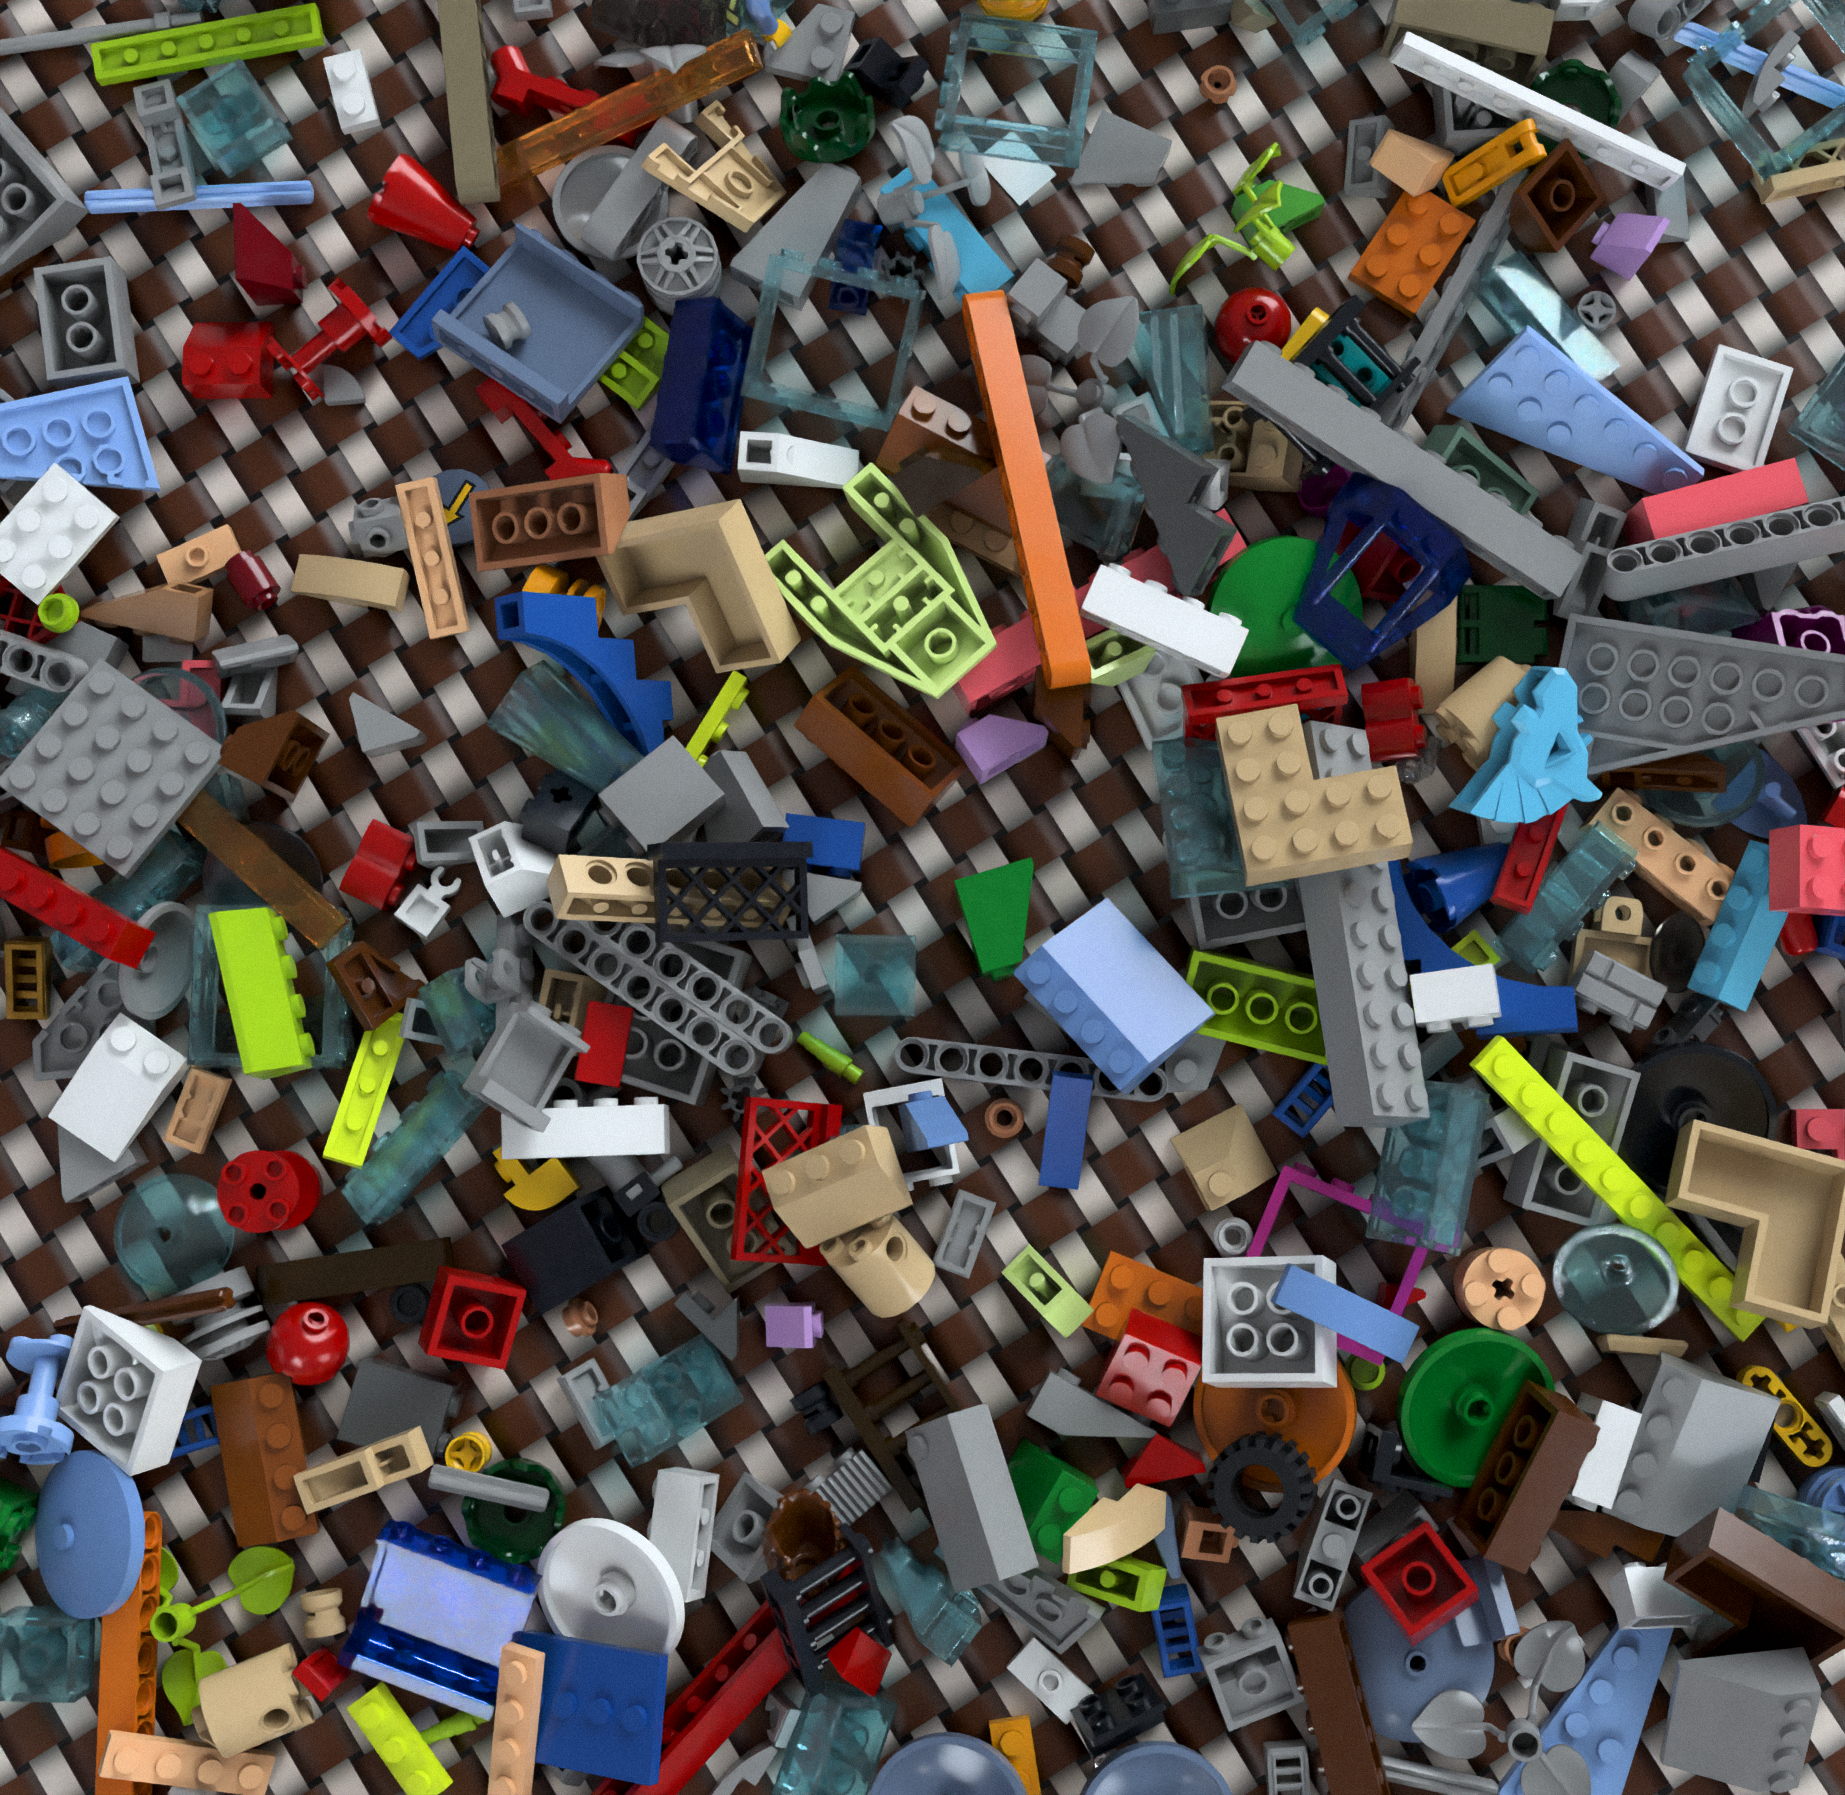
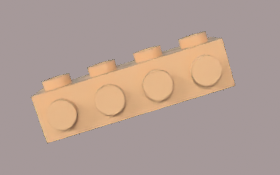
(1665, 858)

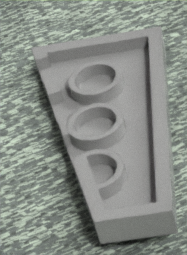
(1044, 1606)

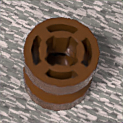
(1071, 259)

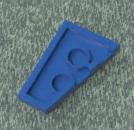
(445, 292)

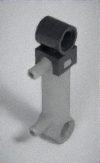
(631, 1184)

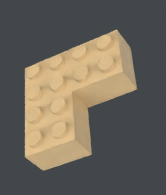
(715, 569)
(1299, 824)
(1789, 1214)

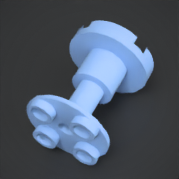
(33, 1427)

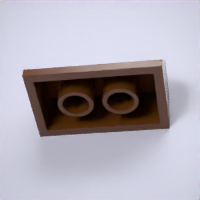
(275, 752)

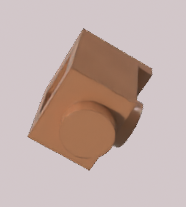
(1202, 1536)

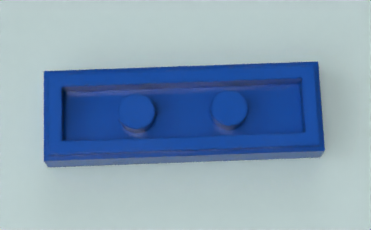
(1065, 1129)

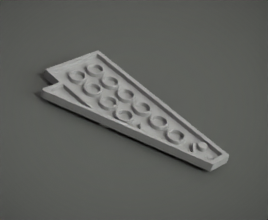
(1683, 692)

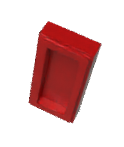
(321, 1673)

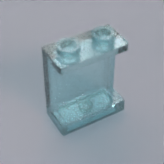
(1096, 513)

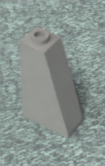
(804, 224)

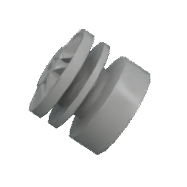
(693, 277)
(227, 1330)

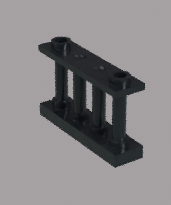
(1320, 351)
(792, 1618)

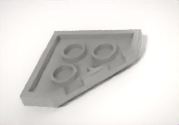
(81, 1022)

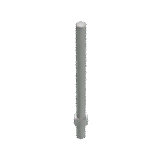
(99, 33)

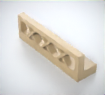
(1805, 180)

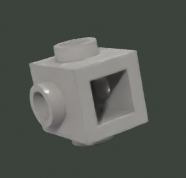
(378, 527)

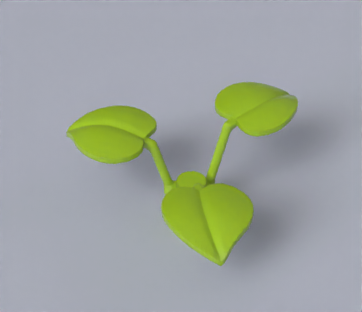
(1266, 241)
(264, 1582)

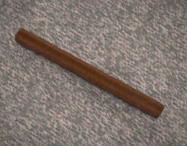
(162, 1310)

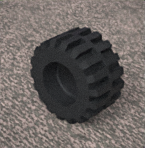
(1241, 1512)

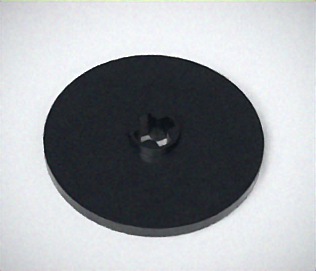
(226, 888)

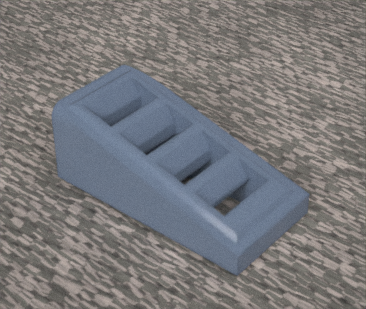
(1167, 1544)

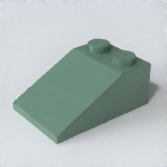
(1469, 455)

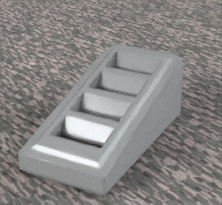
(1286, 1750)

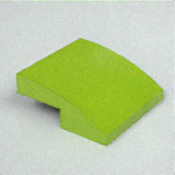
(640, 366)

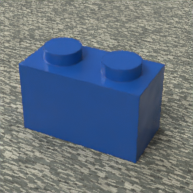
(835, 843)

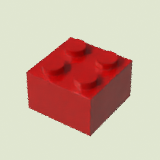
(472, 1317)
(1150, 1367)
(1419, 1583)

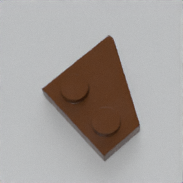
(371, 984)

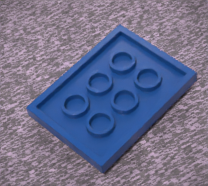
(600, 1707)

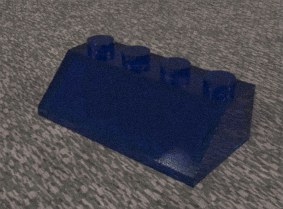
(702, 385)

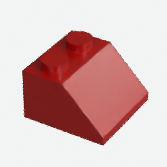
(228, 360)

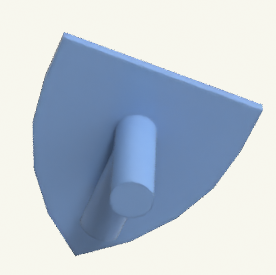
(1777, 805)

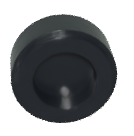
(409, 1303)

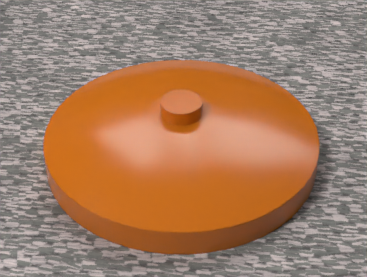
(1315, 1418)

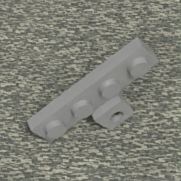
(510, 973)

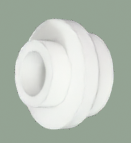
(1244, 1242)

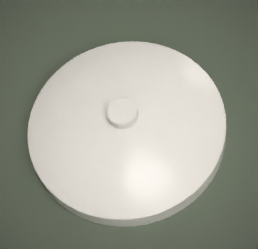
(610, 1587)

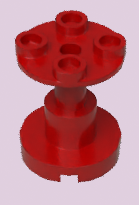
(340, 330)
(269, 1190)

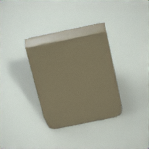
(1251, 15)

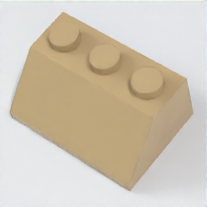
(838, 1185)

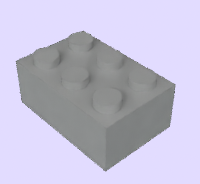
(86, 323)

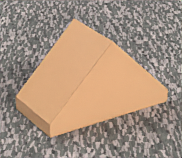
(1410, 162)

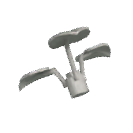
(667, 57)
(906, 205)
(1093, 444)
(1455, 1717)

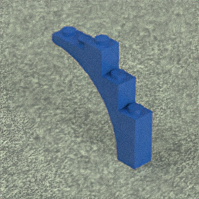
(605, 667)
(1524, 1006)

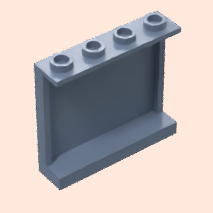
(573, 317)

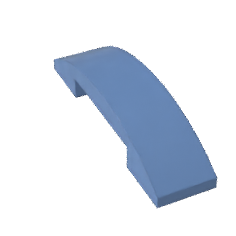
(1345, 1313)

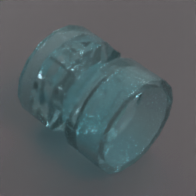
(24, 719)

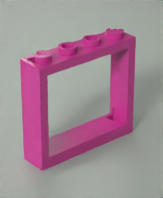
(1343, 1193)

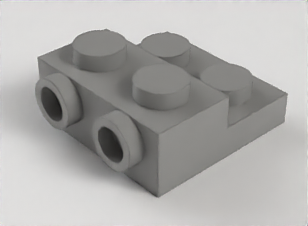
(1249, 1672)

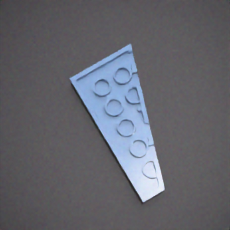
(1559, 408)
(84, 430)
(1605, 1709)

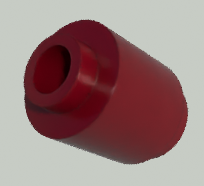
(252, 580)

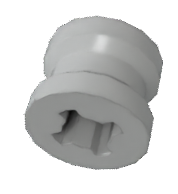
(1600, 309)
(507, 326)

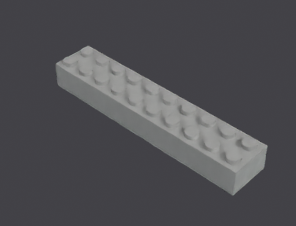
(1360, 969)

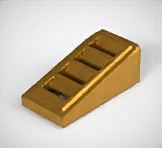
(43, 963)

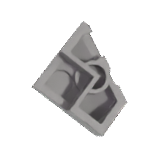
(1121, 154)

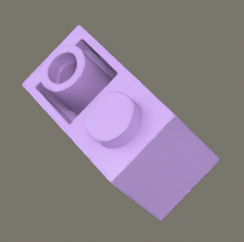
(793, 1324)

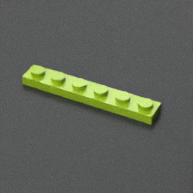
(207, 44)

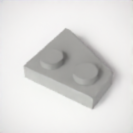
(815, 46)
(1193, 1063)

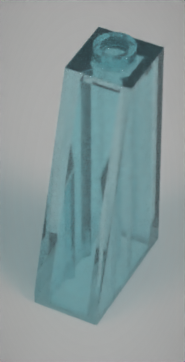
(1176, 366)
(563, 728)

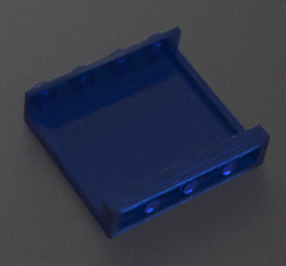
(439, 1618)

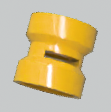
(462, 1455)

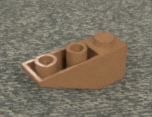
(167, 610)

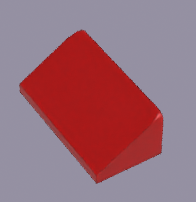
(608, 1034)
(860, 1660)

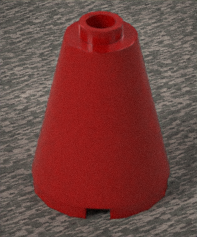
(421, 207)

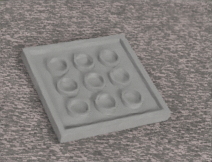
(113, 768)

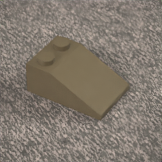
(705, 1208)

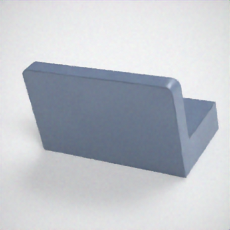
(1493, 1614)

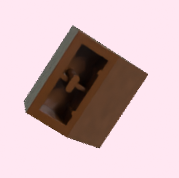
(1062, 714)

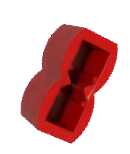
(1393, 721)
(380, 866)

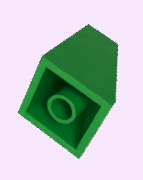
(995, 916)
(1050, 1496)

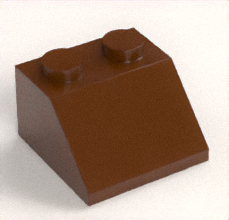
(1554, 200)

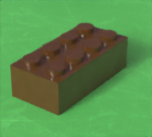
(1526, 1476)

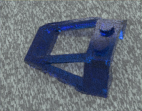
(1414, 529)

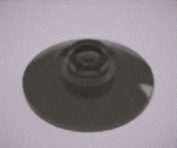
(1676, 952)

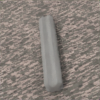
(488, 1488)
(1436, 1778)

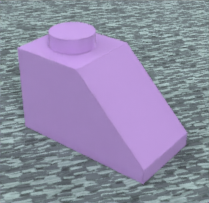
(1627, 242)
(997, 744)

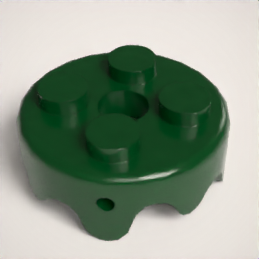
(1582, 87)
(823, 103)
(511, 1539)

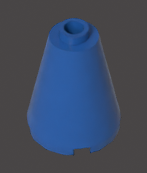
(1454, 883)

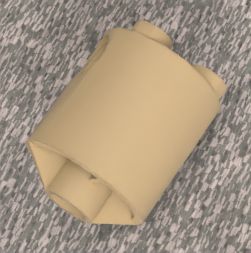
(1468, 711)
(881, 1265)
(252, 1702)

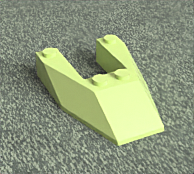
(901, 608)

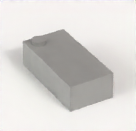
(971, 1498)

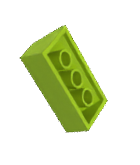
(261, 992)
(1258, 1004)

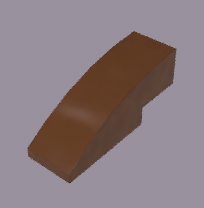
(1601, 1531)

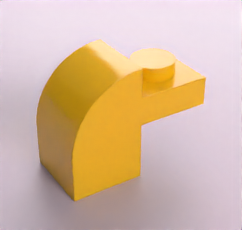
(537, 1189)

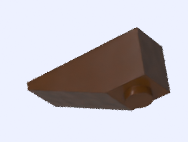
(1680, 773)

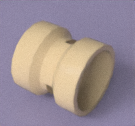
(323, 1612)

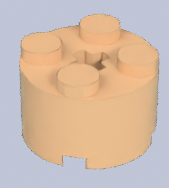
(1519, 1278)

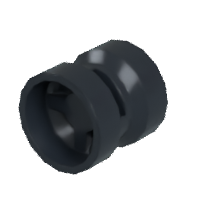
(816, 1398)

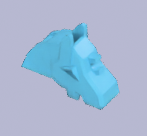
(1534, 756)

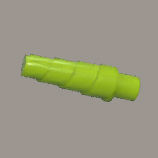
(831, 1057)
(452, 1726)

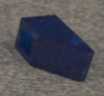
(856, 246)

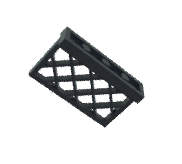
(723, 856)

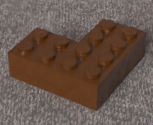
(1757, 1592)

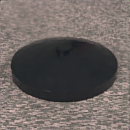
(1689, 1084)

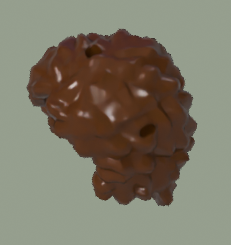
(801, 1536)

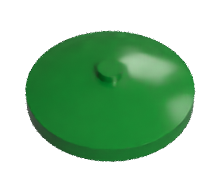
(1263, 592)
(1460, 1397)

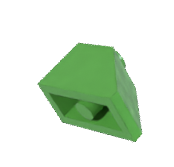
(1296, 209)

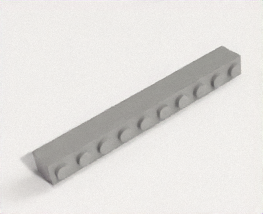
(1363, 444)

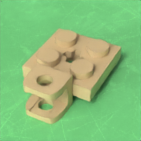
(1614, 937)

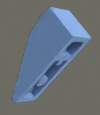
(930, 1122)

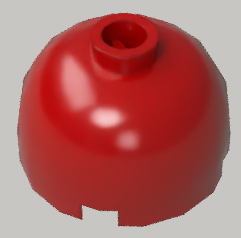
(1251, 316)
(308, 1343)

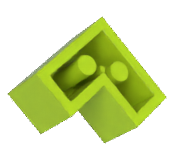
(1123, 1582)

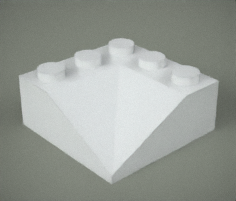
(1258, 1341)
(126, 1389)

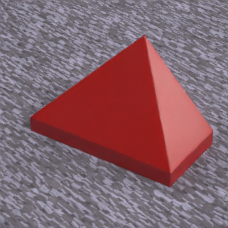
(1161, 1461)

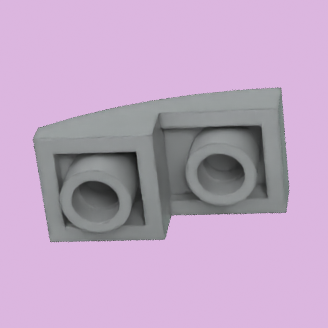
(1768, 77)

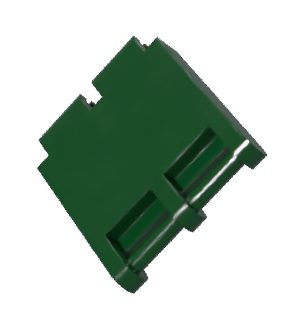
(1500, 624)

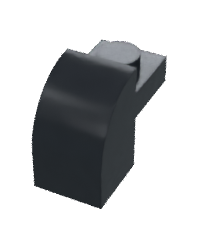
(886, 73)

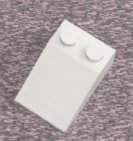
(119, 1087)

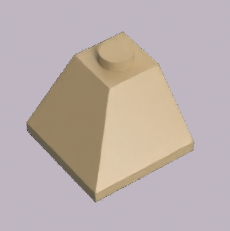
(1223, 1157)

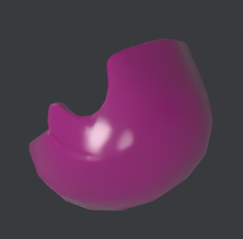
(1319, 492)

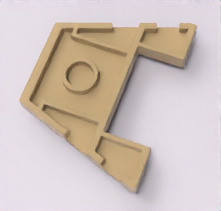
(727, 184)

